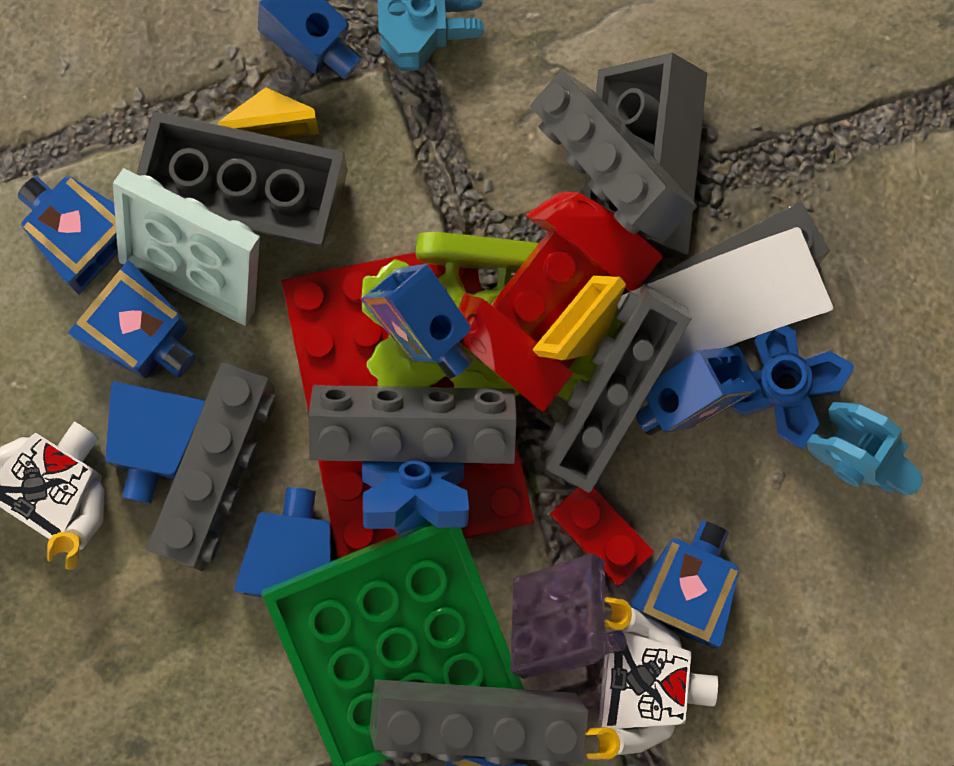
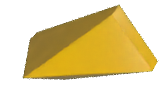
(273, 116)
(583, 321)

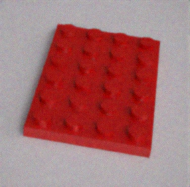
(333, 350)

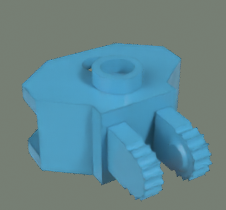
(417, 27)
(866, 450)

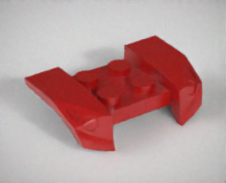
(578, 244)

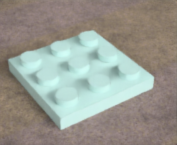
(186, 246)

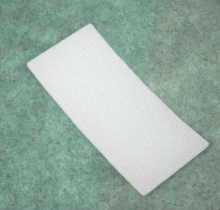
(745, 293)

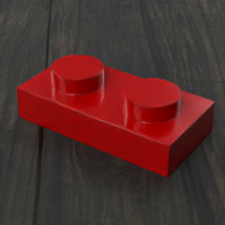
(603, 532)

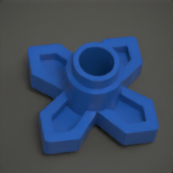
(813, 377)
(413, 494)

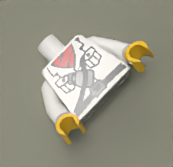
(54, 489)
(645, 685)

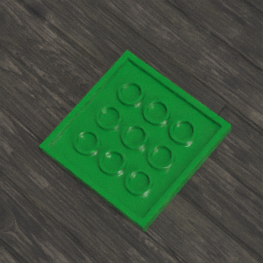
(390, 614)

